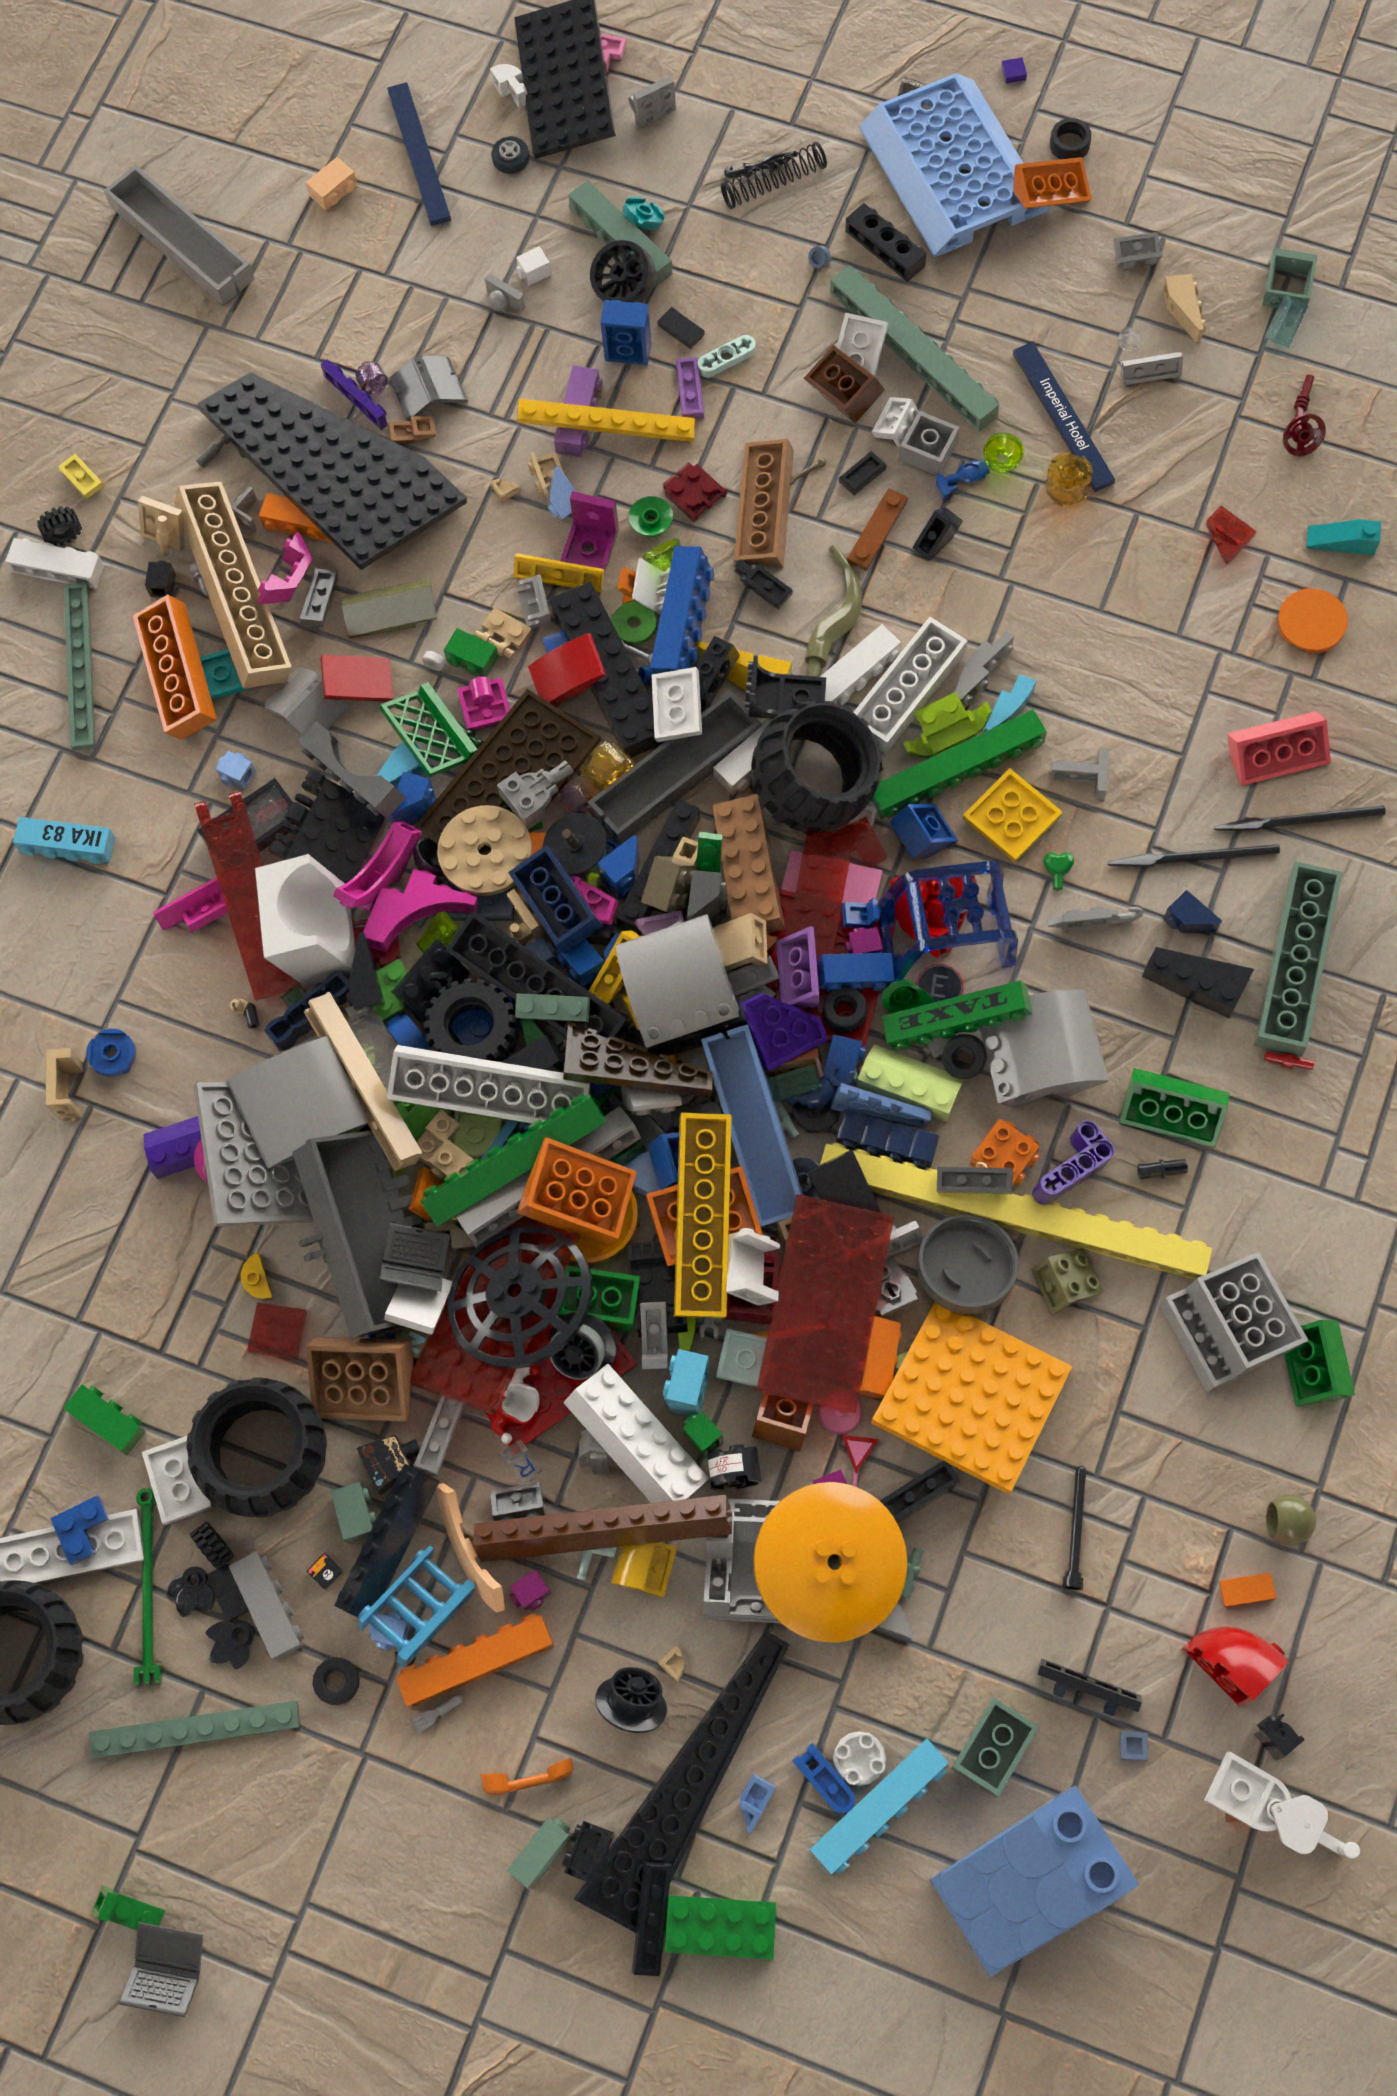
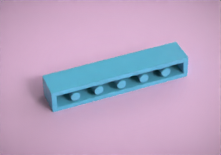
(878, 1807)

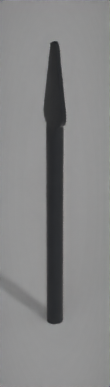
(1255, 823)
(1150, 860)

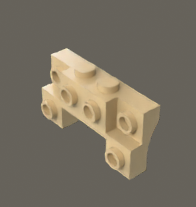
(438, 1150)

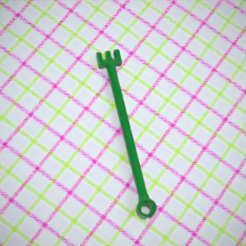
(147, 1667)

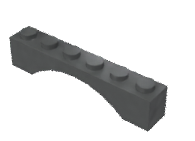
(375, 790)

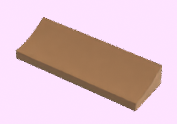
(764, 503)

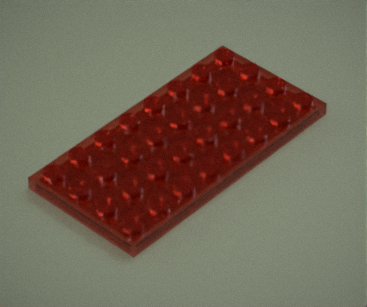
(825, 1304)
(447, 1367)

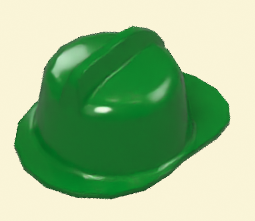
(904, 995)

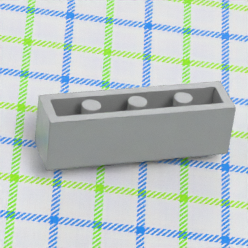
(266, 1605)

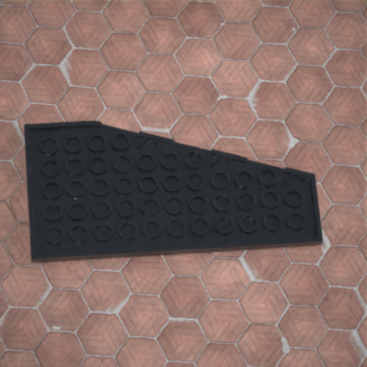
(337, 473)

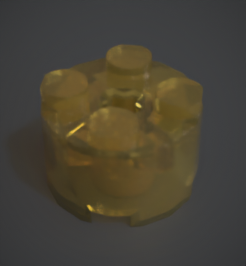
(1068, 479)
(606, 766)

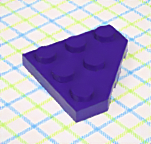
(781, 1030)

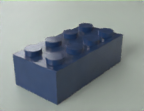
(555, 899)

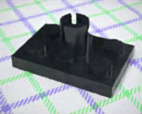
(427, 977)

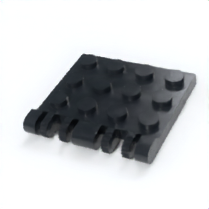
(333, 831)

